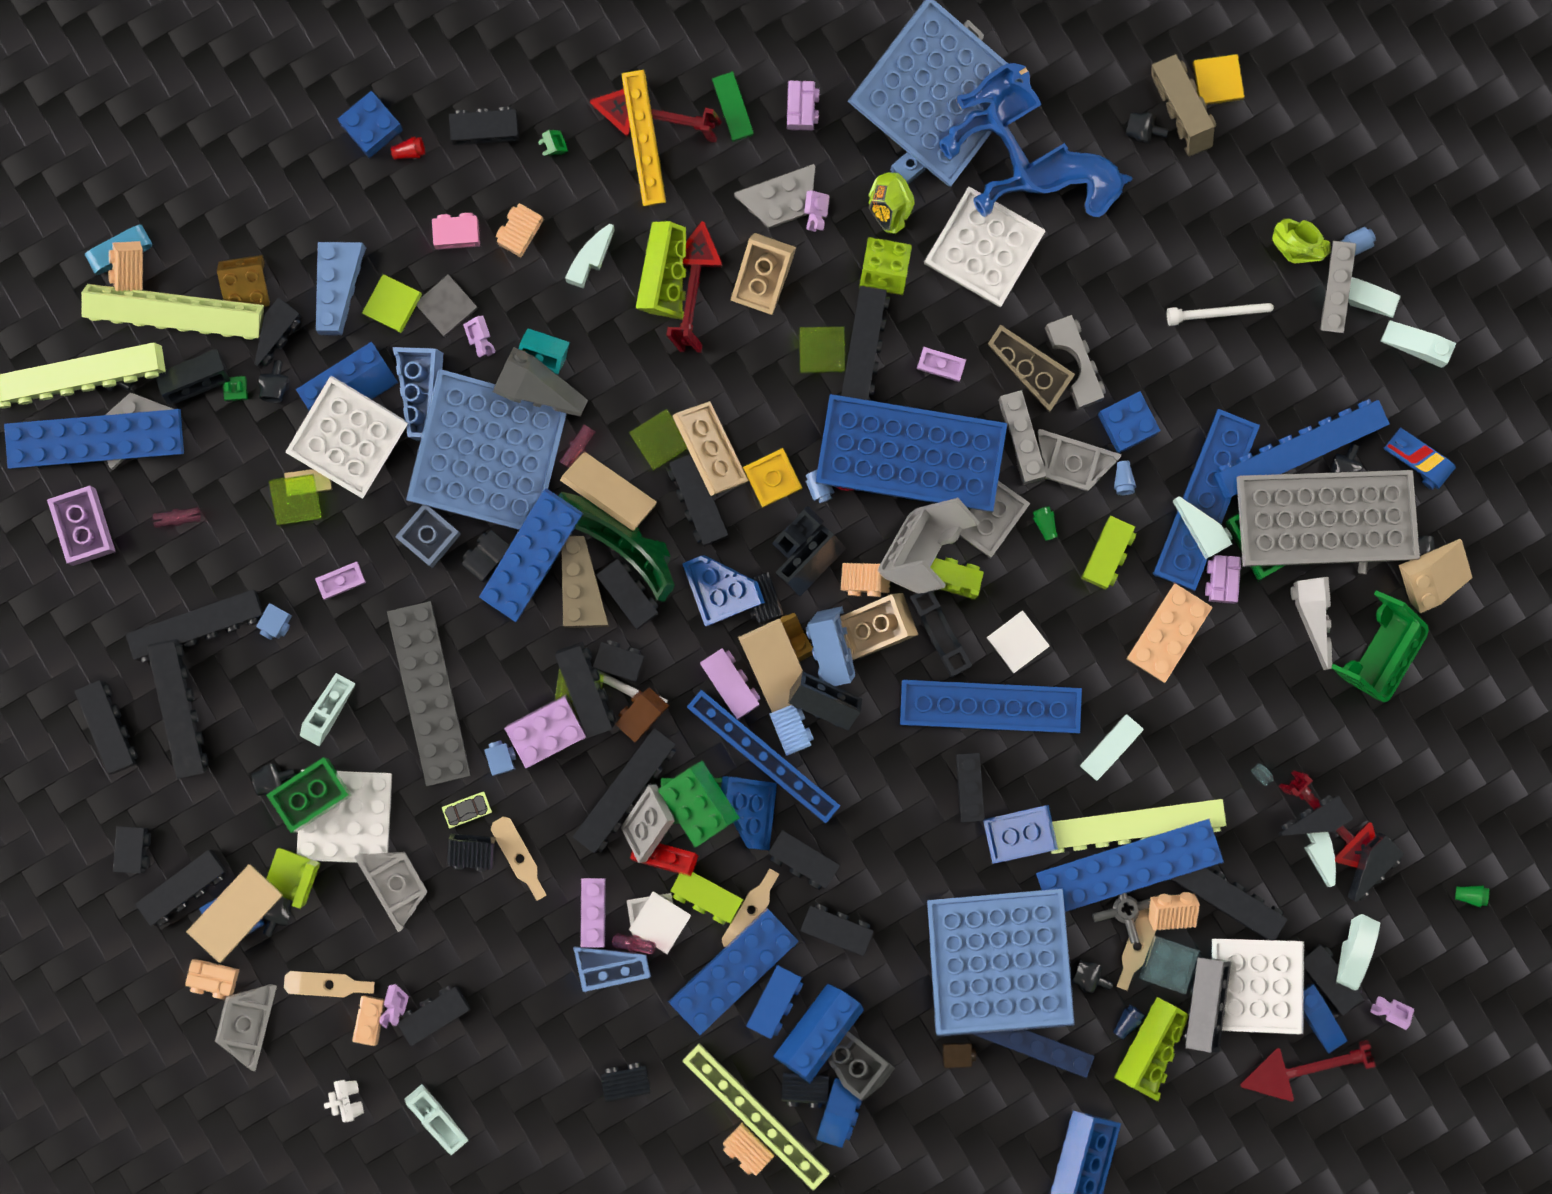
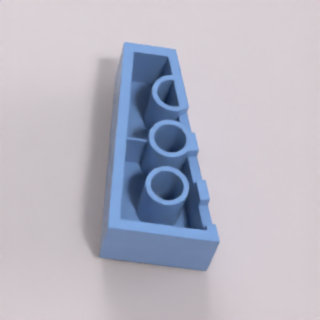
(336, 278)
(417, 378)

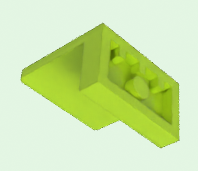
(886, 265)
(293, 876)

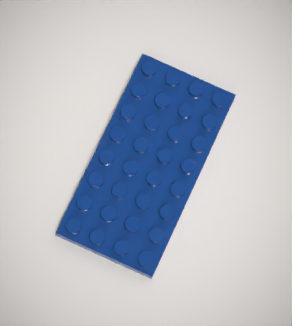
(911, 452)

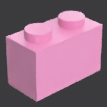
(455, 231)

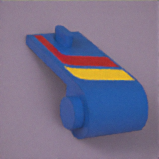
(1422, 458)

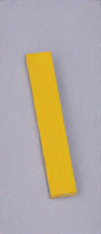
(643, 137)

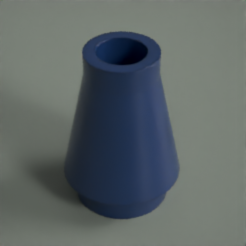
(1129, 1020)

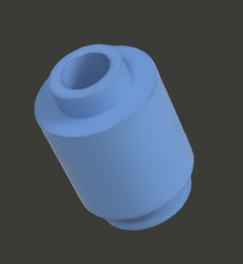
(1363, 238)
(818, 491)

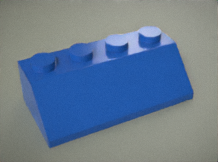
(362, 371)
(819, 1032)
(1086, 1155)

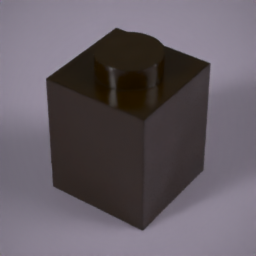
(958, 1055)

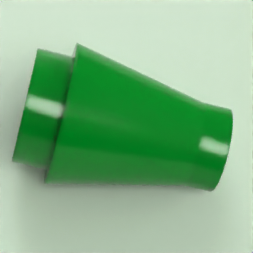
(1045, 521)
(1473, 895)

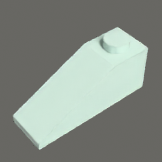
(1419, 343)
(1206, 531)
(326, 710)

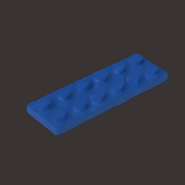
(531, 555)
(733, 971)

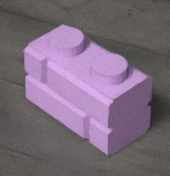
(801, 105)
(1223, 579)

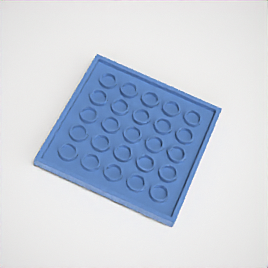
(917, 85)
(484, 452)
(1000, 962)

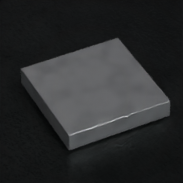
(446, 305)

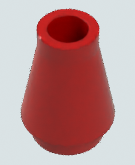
(410, 148)

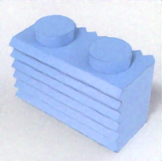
(791, 729)

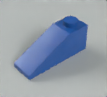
(1321, 1019)

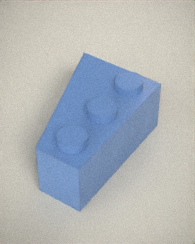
(830, 647)
(607, 968)

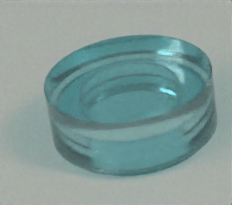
(1262, 774)

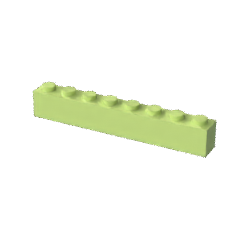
(172, 311)
(82, 374)
(1134, 824)
(756, 1116)

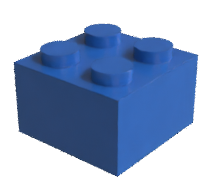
(370, 124)
(1128, 422)

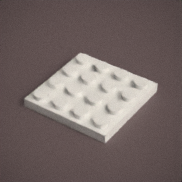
(984, 251)
(346, 437)
(354, 825)
(1263, 985)

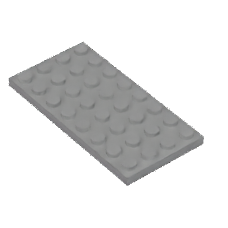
(1327, 518)

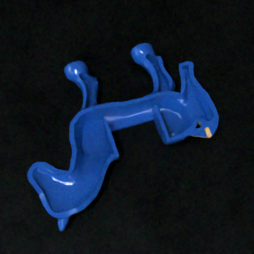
(1048, 173)

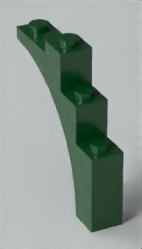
(644, 554)

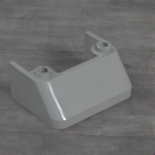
(919, 542)

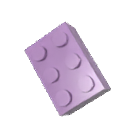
(81, 525)
(545, 731)

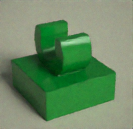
(554, 142)
(236, 389)

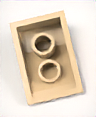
(763, 273)
(1436, 575)
(878, 625)

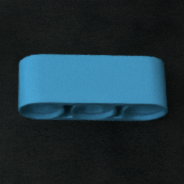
(99, 256)

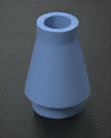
(1124, 479)

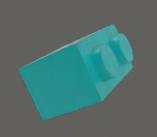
(545, 348)

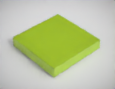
(392, 303)

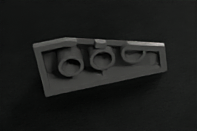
(532, 381)
(859, 1066)

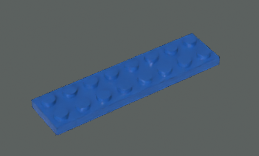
(94, 438)
(1225, 443)
(990, 706)
(1134, 865)

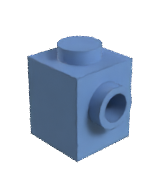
(908, 167)
(274, 622)
(500, 758)

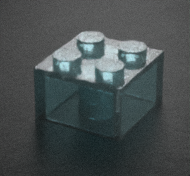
(1169, 964)

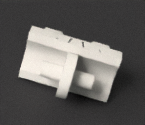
(348, 1111)

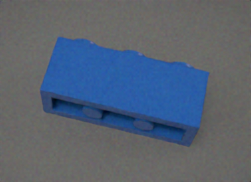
(775, 1002)

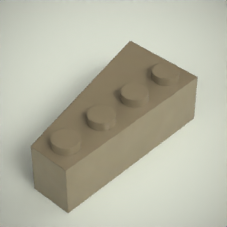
(1184, 104)
(1033, 368)
(581, 592)

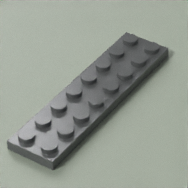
(428, 693)

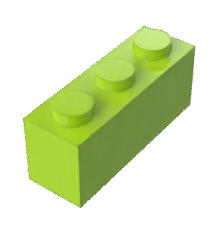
(1109, 553)
(706, 897)

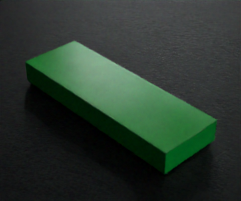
(732, 106)

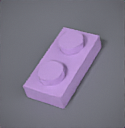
(941, 364)
(340, 580)

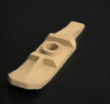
(513, 845)
(757, 897)
(1132, 958)
(314, 984)

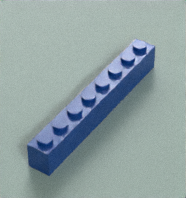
(1305, 447)
(763, 756)

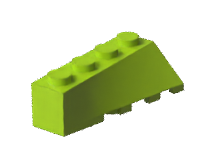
(663, 271)
(958, 578)
(1153, 1049)

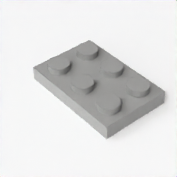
(995, 525)
(647, 823)

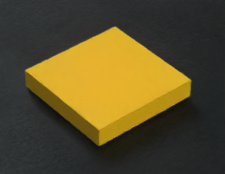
(1218, 79)
(772, 477)

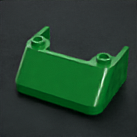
(1389, 652)

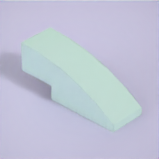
(590, 257)
(1372, 298)
(1111, 747)
(1322, 856)
(1357, 951)
(436, 1119)

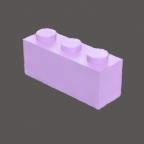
(730, 683)
(593, 912)

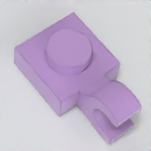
(817, 208)
(477, 335)
(395, 1003)
(1396, 1012)

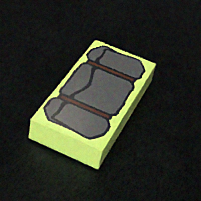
(466, 809)

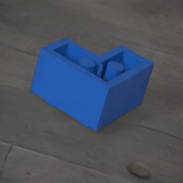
(838, 1115)

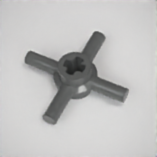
(1129, 920)

